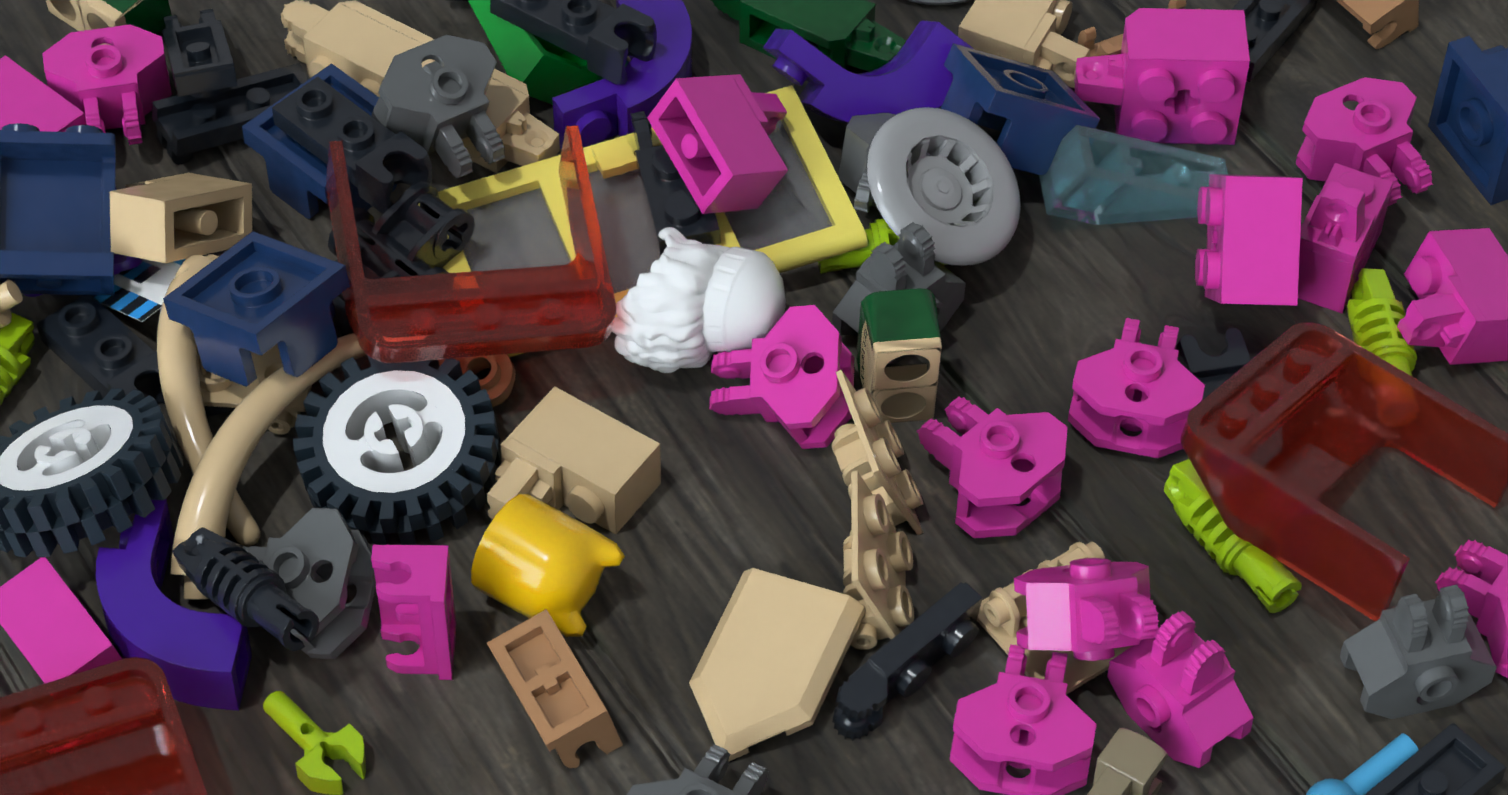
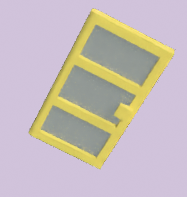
(526, 222)

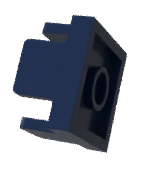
(1018, 99)
(1473, 114)
(293, 170)
(257, 299)

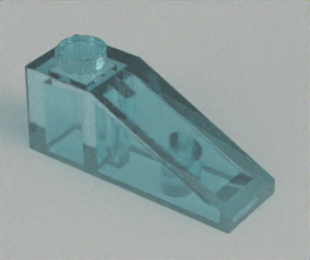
(1124, 179)

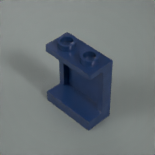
(56, 209)

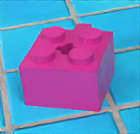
(1175, 76)
(1250, 239)

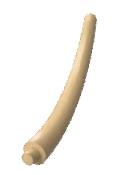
(183, 397)
(221, 466)

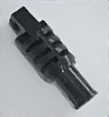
(244, 587)

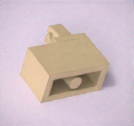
(1024, 33)
(179, 217)
(577, 460)

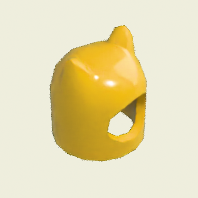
(542, 561)

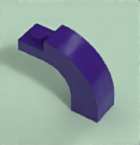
(906, 82)
(606, 107)
(198, 651)

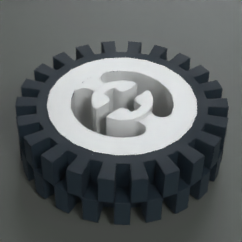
(83, 471)
(359, 472)

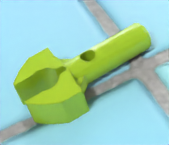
(311, 769)

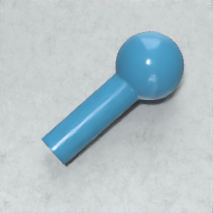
(1371, 771)

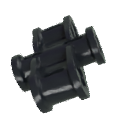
(407, 239)

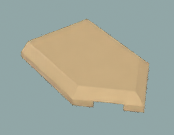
(772, 658)

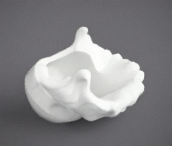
(697, 304)

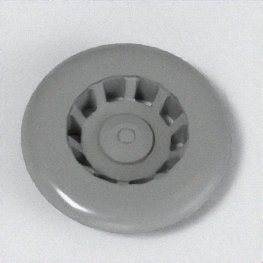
(941, 187)

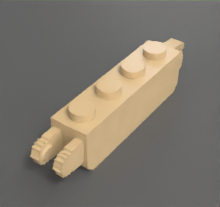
(363, 47)

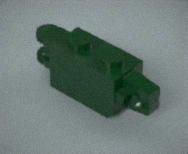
(835, 27)

